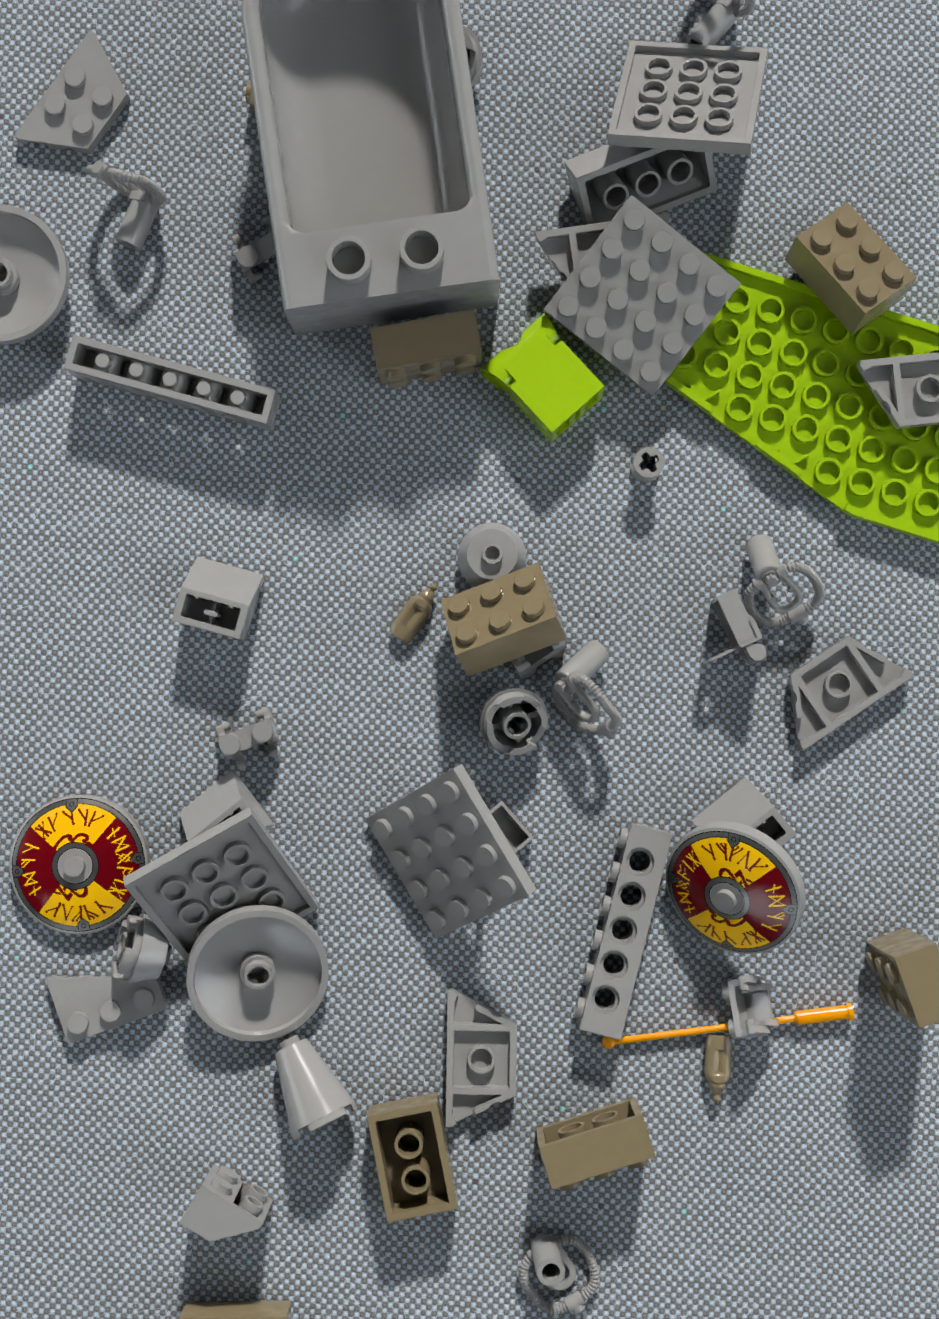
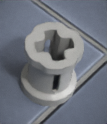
(648, 454)

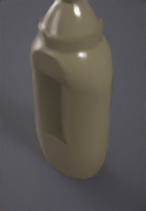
(413, 615)
(718, 1063)

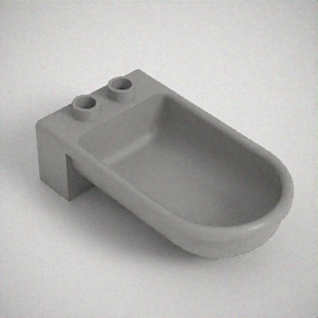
(370, 160)

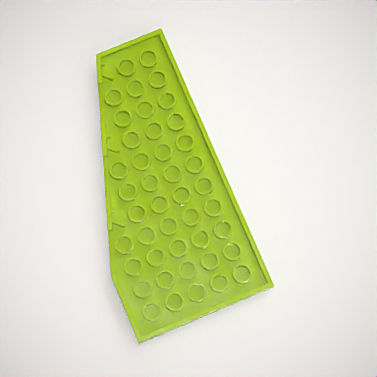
(790, 387)

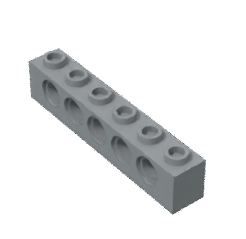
(172, 382)
(610, 1017)

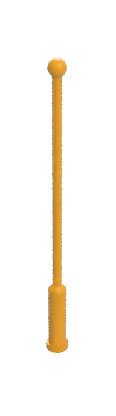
(799, 1017)

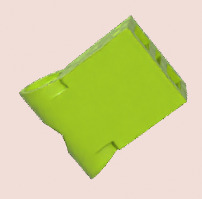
(545, 379)

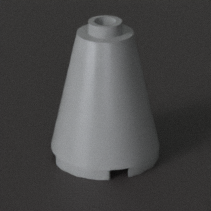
(309, 1088)

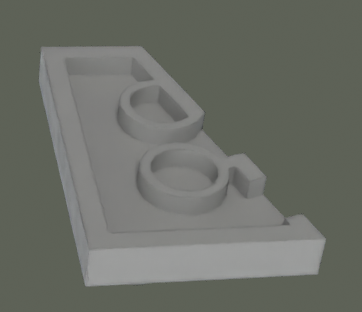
(101, 1003)

